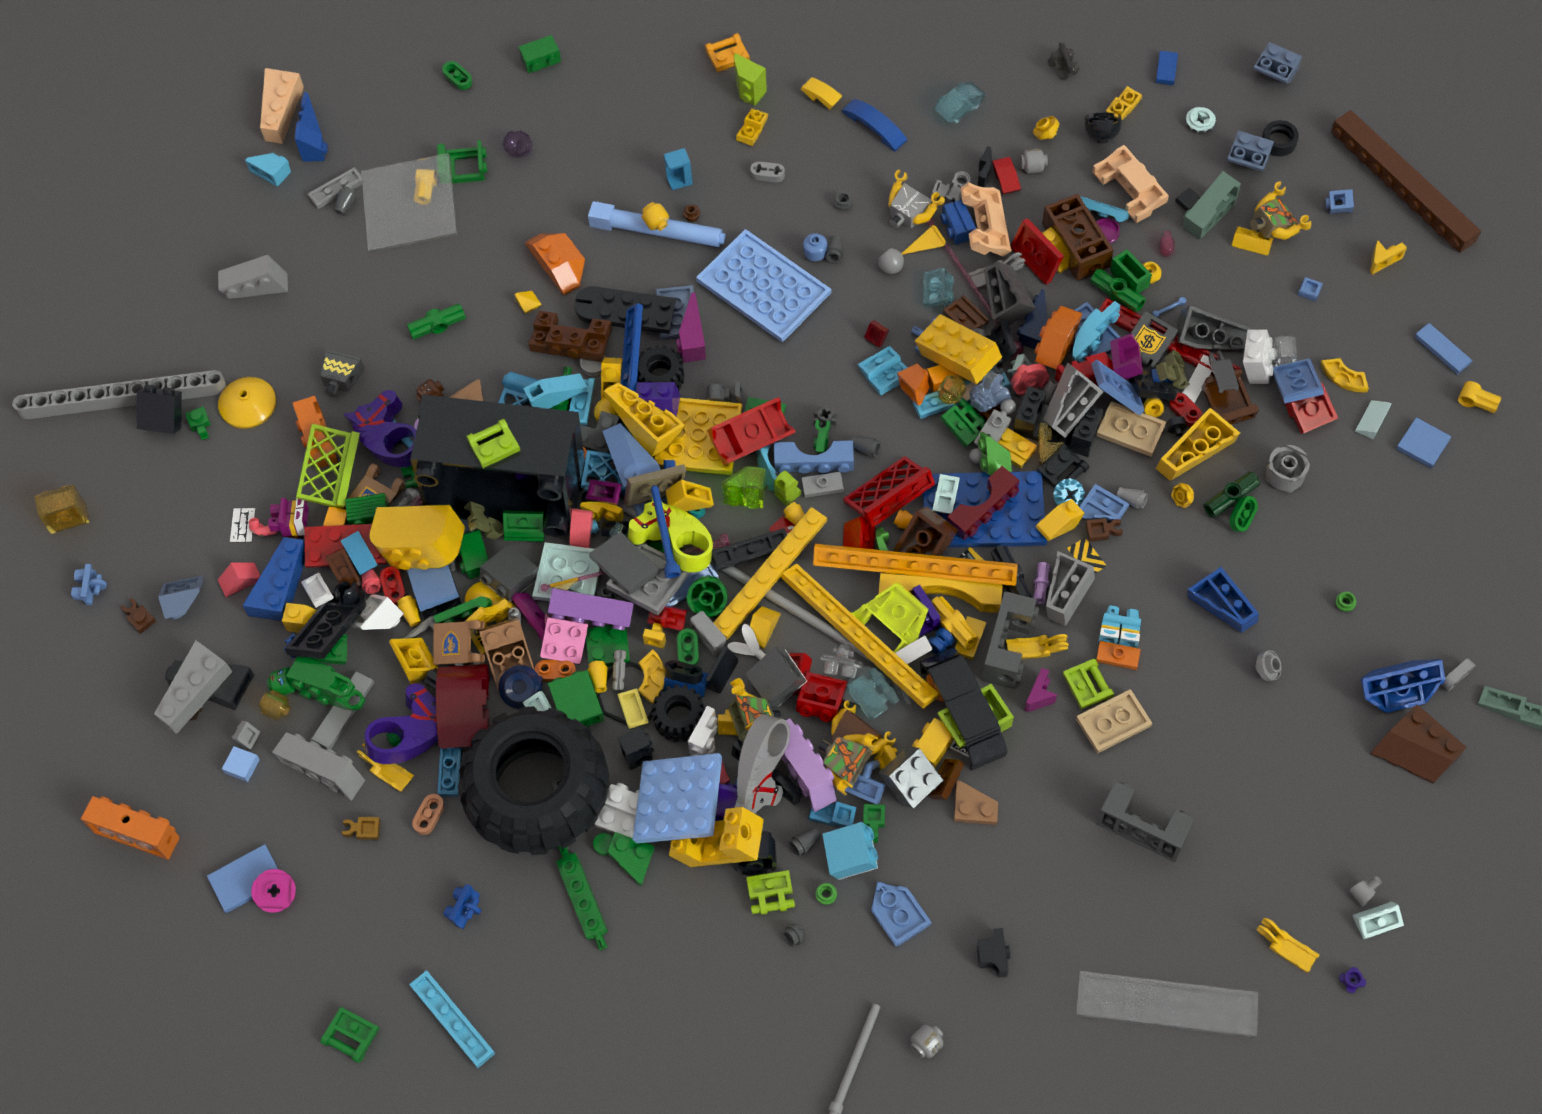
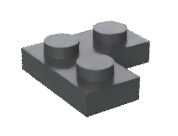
(595, 438)

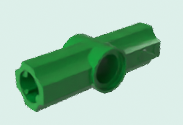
(1125, 294)
(436, 321)

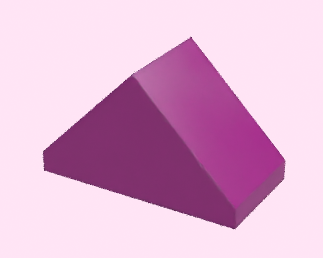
(603, 492)

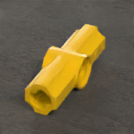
(955, 623)

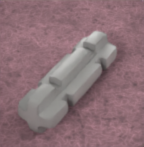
(619, 670)

